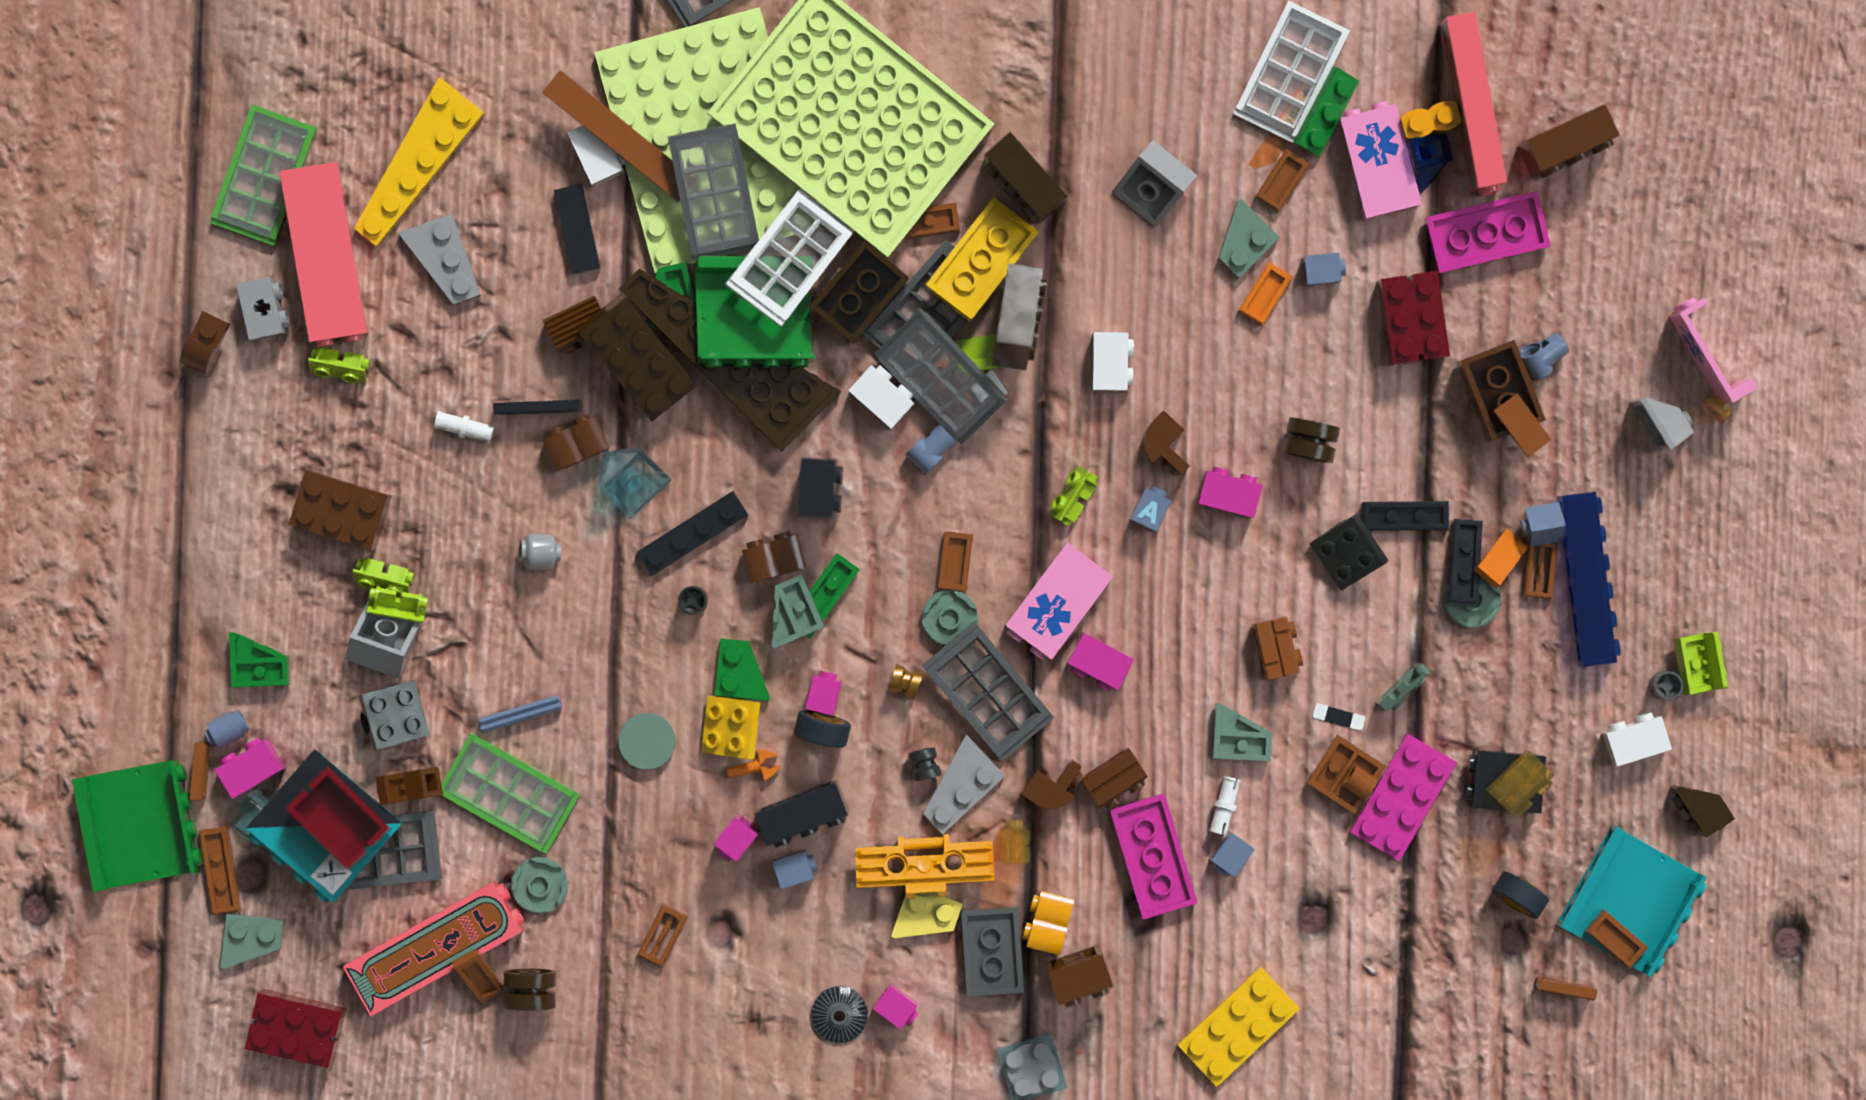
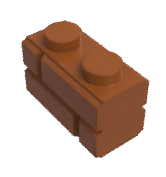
(1277, 648)

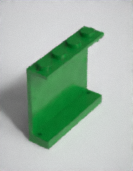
(738, 332)
(137, 824)

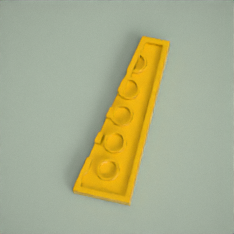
(430, 142)

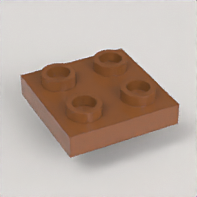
(1346, 774)

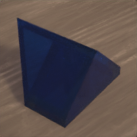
(1428, 157)

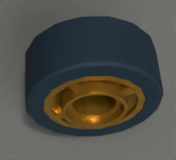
(822, 729)
(1520, 895)

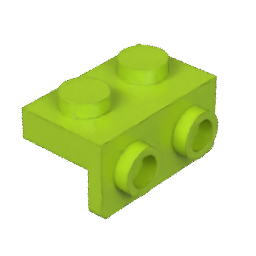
(1700, 662)

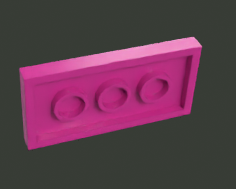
(1487, 232)
(1402, 796)
(1153, 856)

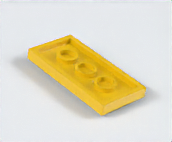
(981, 259)
(1238, 1026)

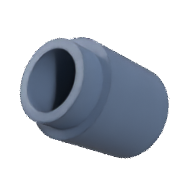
(226, 729)

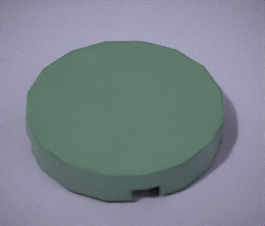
(948, 615)
(1471, 616)
(647, 741)
(539, 884)

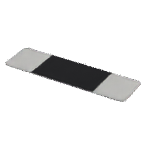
(1339, 716)

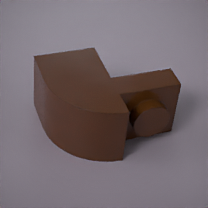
(202, 347)
(1158, 438)
(409, 786)
(1052, 794)

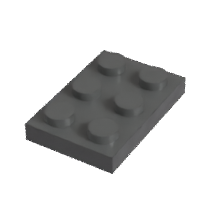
(992, 951)

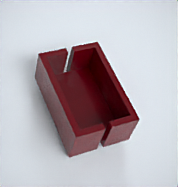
(1413, 318)
(338, 818)
(295, 1028)

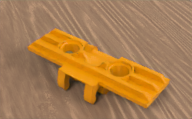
(924, 872)

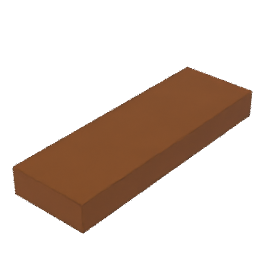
(936, 221)
(220, 870)

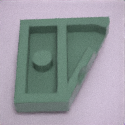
(1245, 240)
(794, 612)
(1408, 681)
(1239, 737)
(249, 938)

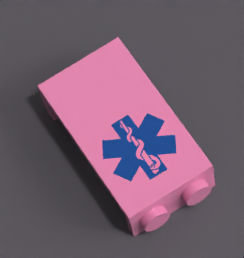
(1380, 160)
(1703, 357)
(1058, 602)

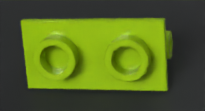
(325, 364)
(1078, 483)
(370, 575)
(406, 607)

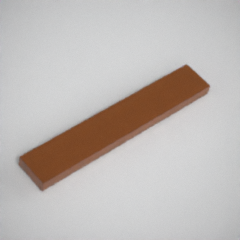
(613, 132)

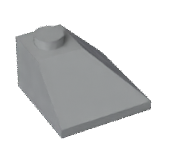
(1663, 422)

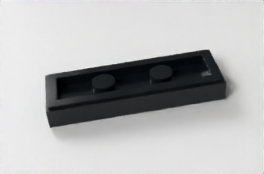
(577, 229)
(537, 407)
(1406, 515)
(1464, 559)

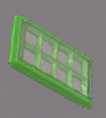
(252, 189)
(508, 793)

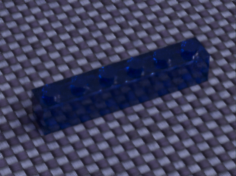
(1588, 580)

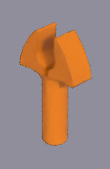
(754, 766)

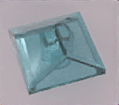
(631, 479)

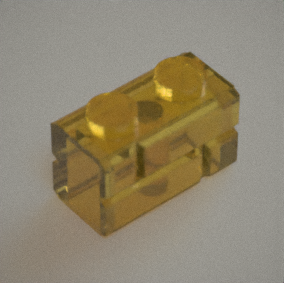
(1520, 783)
(1014, 842)

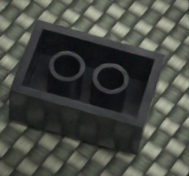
(819, 488)
(802, 814)

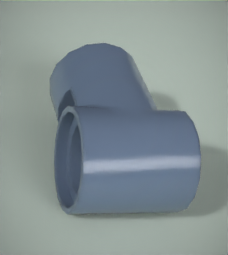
(1541, 356)
(929, 451)

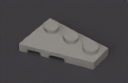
(444, 257)
(962, 786)

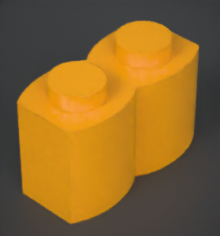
(1436, 120)
(1049, 922)

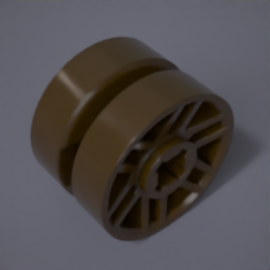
(1311, 440)
(529, 989)

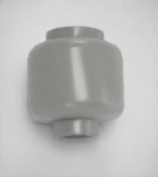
(539, 551)

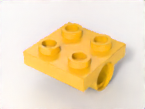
(730, 727)

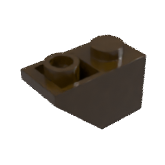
(1705, 809)

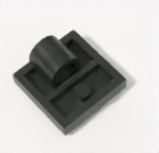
(1349, 551)
(393, 715)

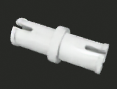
(464, 426)
(1225, 805)

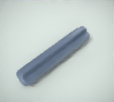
(520, 714)

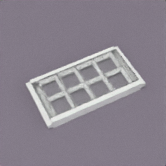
(1291, 71)
(789, 257)

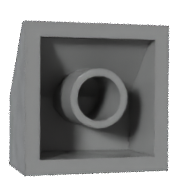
(1154, 183)
(382, 643)

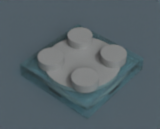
(1032, 1067)

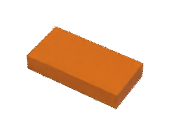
(1265, 293)
(1501, 558)

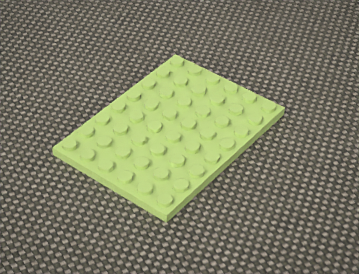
(667, 90)
(851, 119)

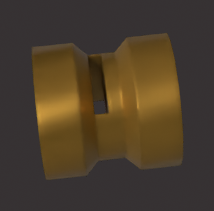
(905, 681)

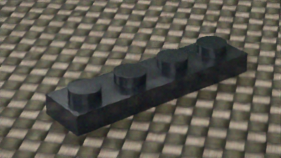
(692, 533)

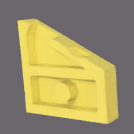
(926, 915)

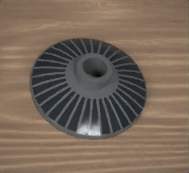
(839, 999)

